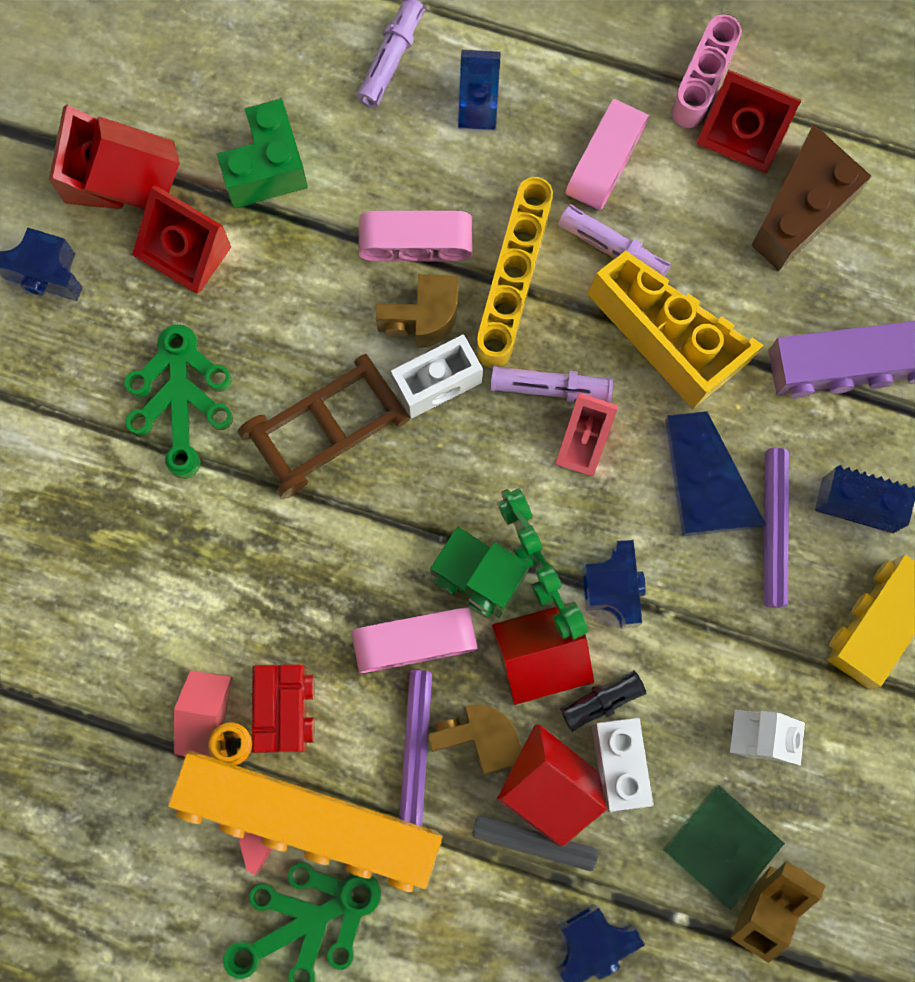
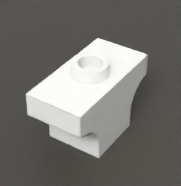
(767, 736)

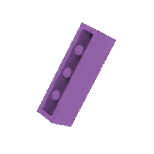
(843, 359)

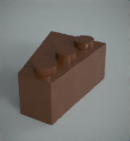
(811, 196)

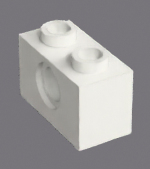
(437, 376)
(622, 764)

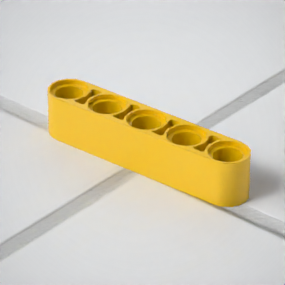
(517, 255)

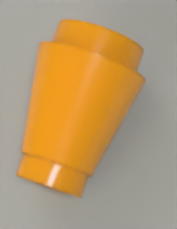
(220, 743)

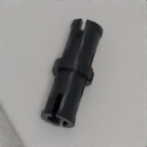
(603, 700)

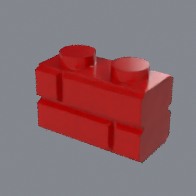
(281, 708)

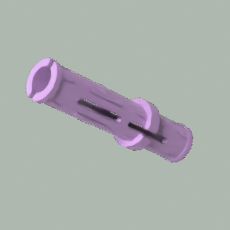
(397, 39)
(607, 239)
(551, 384)

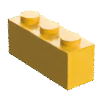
(880, 626)

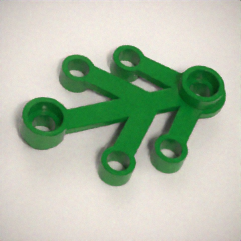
(178, 393)
(516, 510)
(310, 920)

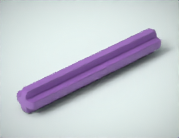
(776, 528)
(416, 746)

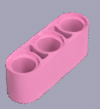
(710, 56)
(607, 154)
(415, 236)
(414, 640)

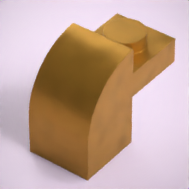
(430, 318)
(490, 731)
(774, 910)

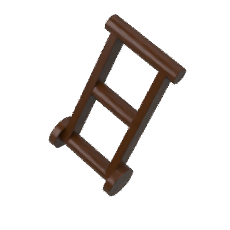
(260, 427)

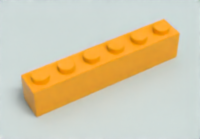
(305, 820)

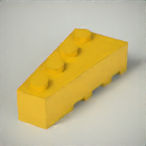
(671, 329)

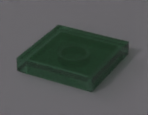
(723, 846)

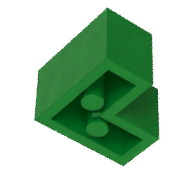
(269, 164)
(479, 572)

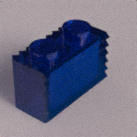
(866, 499)

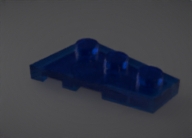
(706, 479)

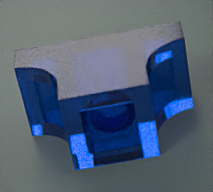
(478, 89)
(41, 265)
(616, 585)
(595, 945)

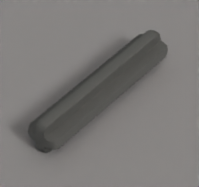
(534, 843)

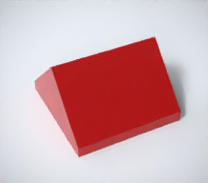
(748, 121)
(72, 159)
(128, 163)
(180, 240)
(539, 659)
(553, 788)

